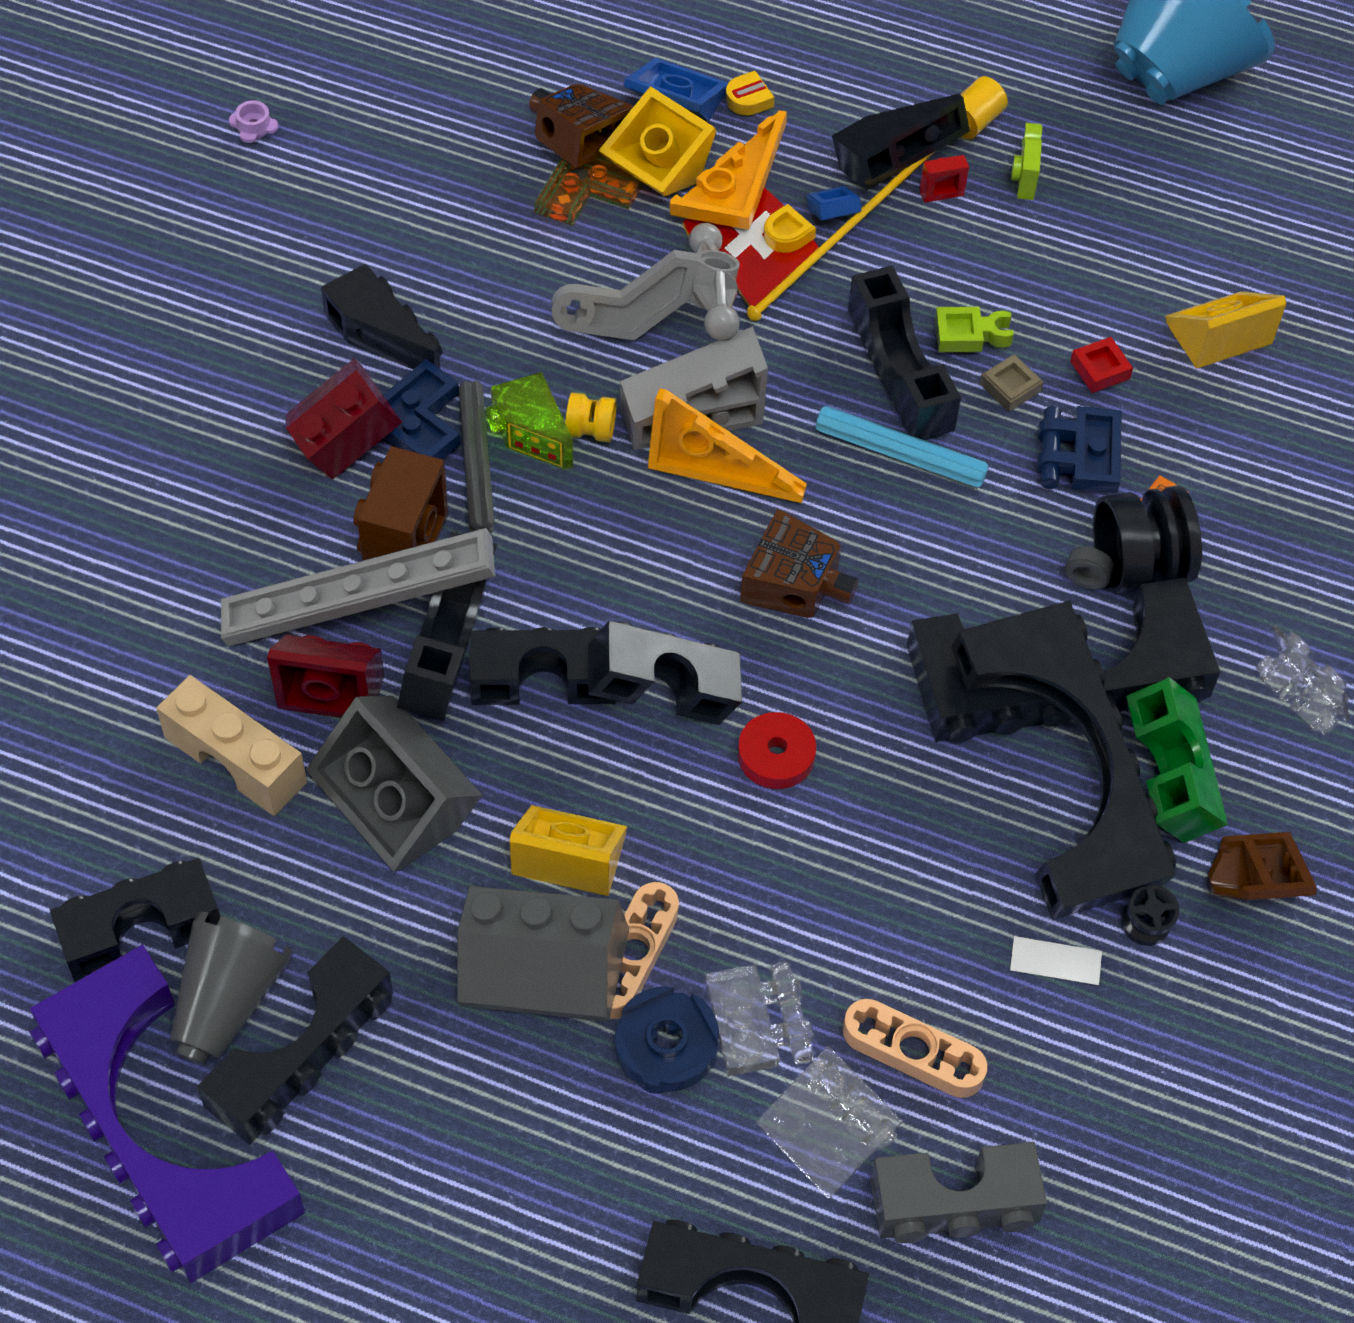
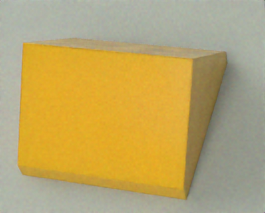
(660, 143)
(1227, 326)
(566, 849)

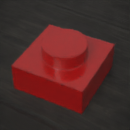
(944, 178)
(1101, 364)

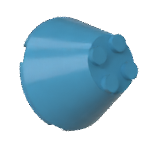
(1189, 44)

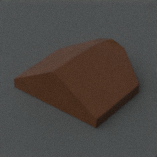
(1260, 868)

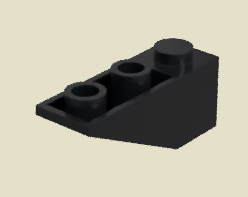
(374, 320)

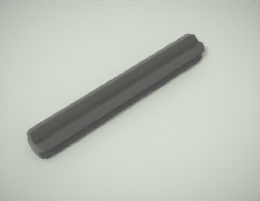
(476, 456)

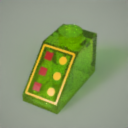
(530, 420)

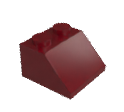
(341, 420)
(323, 674)

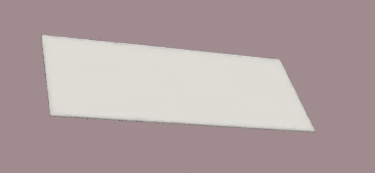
(1056, 960)

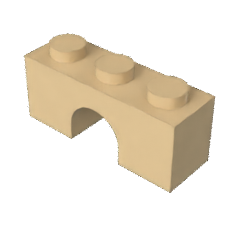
(258, 760)

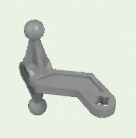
(681, 276)

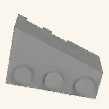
(718, 380)

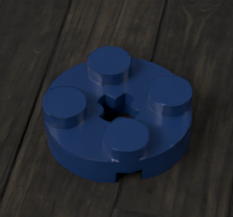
(663, 1068)

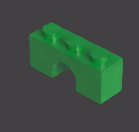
(1187, 787)

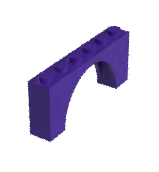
(199, 1212)

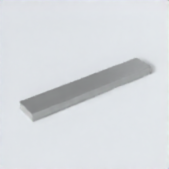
(357, 587)

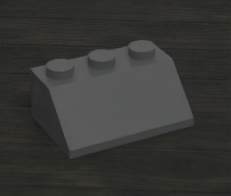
(392, 780)
(540, 953)

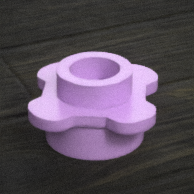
(253, 121)

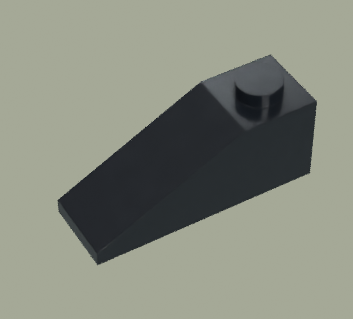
(898, 138)

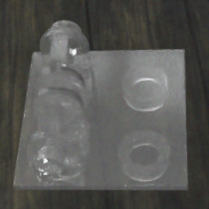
(1293, 671)
(829, 1122)

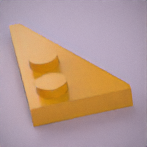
(734, 185)
(700, 449)

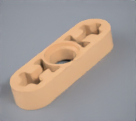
(638, 971)
(921, 1069)

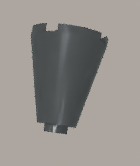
(222, 984)

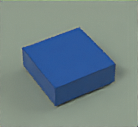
(833, 203)

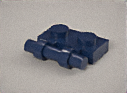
(1095, 453)

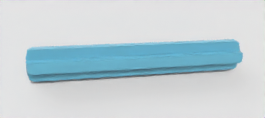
(902, 446)

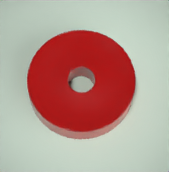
(773, 769)

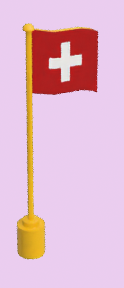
(768, 273)

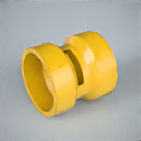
(580, 417)

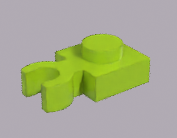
(1027, 165)
(966, 330)

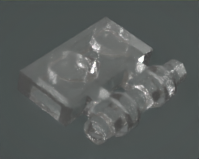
(743, 1020)

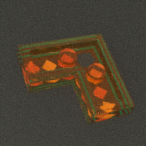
(571, 188)

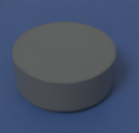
(1089, 568)

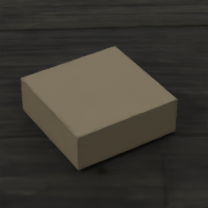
(1011, 383)

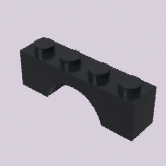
(884, 321)
(441, 649)
(254, 1088)
(689, 1264)

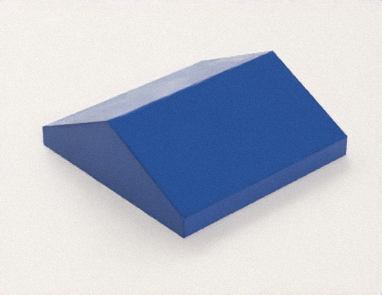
(684, 86)

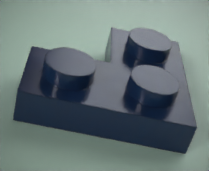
(416, 402)

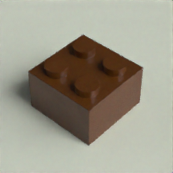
(404, 504)

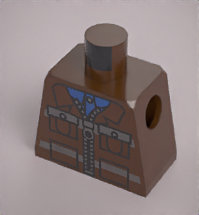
(576, 121)
(795, 569)

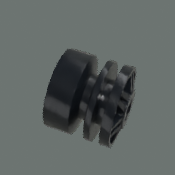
(1148, 537)

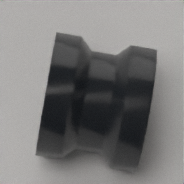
(1156, 904)

